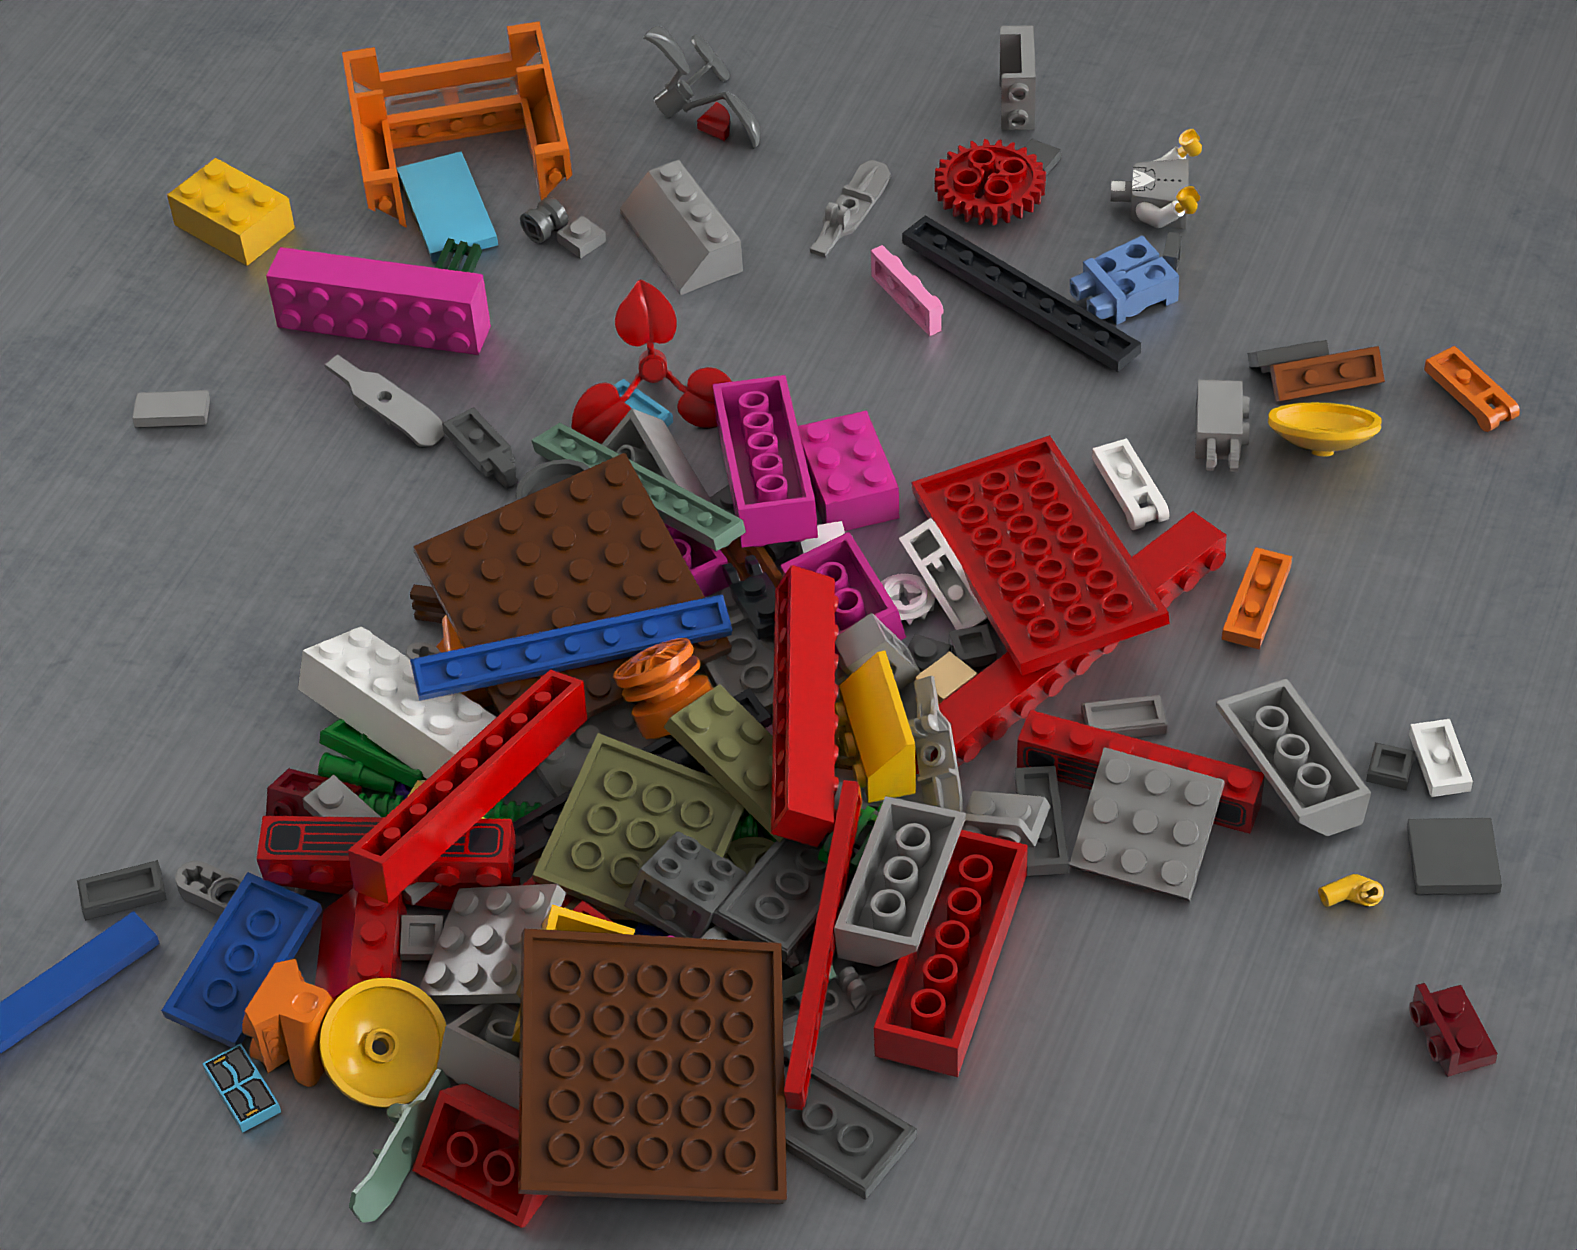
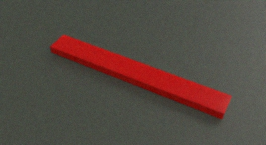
(823, 947)

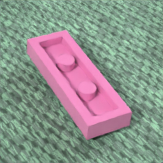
(906, 290)

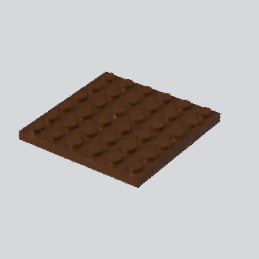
(562, 561)
(651, 1068)

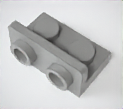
(1006, 816)

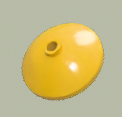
(1324, 426)
(387, 1013)

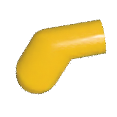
(1354, 889)

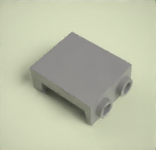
(1017, 77)

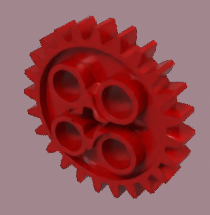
(990, 182)

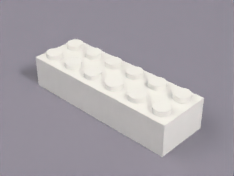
(377, 695)

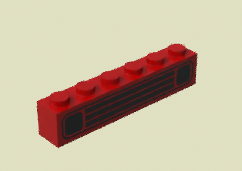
(1078, 748)
(319, 846)

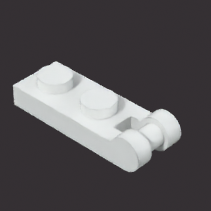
(1130, 483)

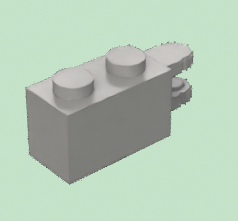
(1220, 422)

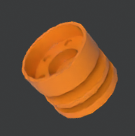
(661, 683)

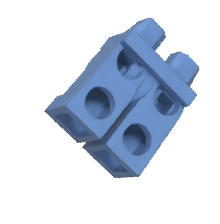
(1125, 281)

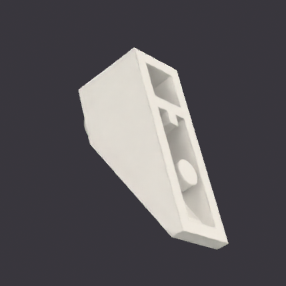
(943, 574)

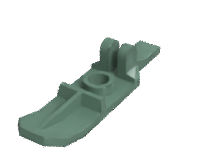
(399, 1152)

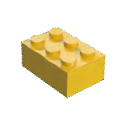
(231, 211)

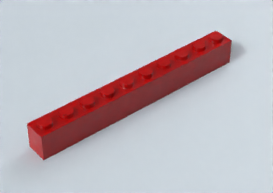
(1002, 696)

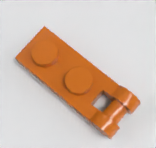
(1472, 388)

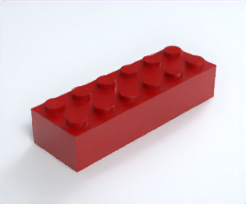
(943, 984)

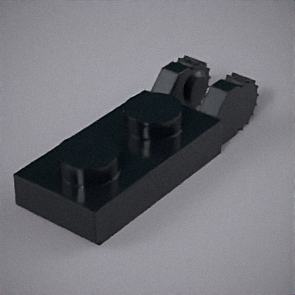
(753, 596)

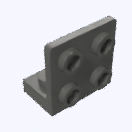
(683, 887)

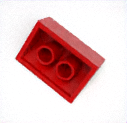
(359, 942)
(475, 1152)

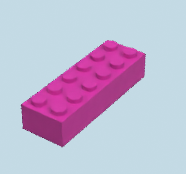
(379, 300)
(765, 461)

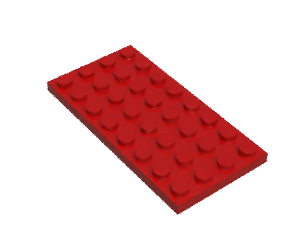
(1040, 555)

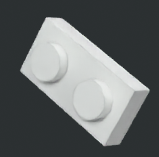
(1440, 758)

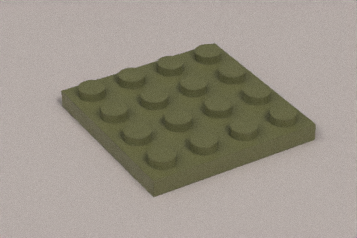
(623, 814)

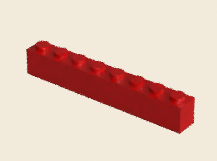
(804, 707)
(467, 787)

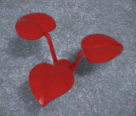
(642, 319)

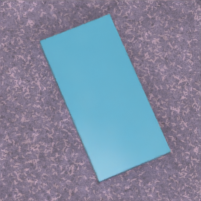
(446, 203)

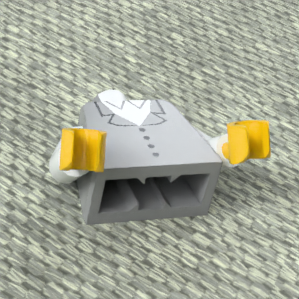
(1161, 188)

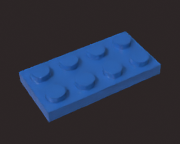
(253, 932)

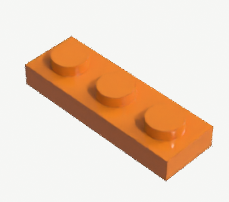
(1257, 598)

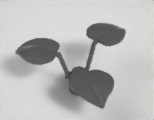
(678, 94)

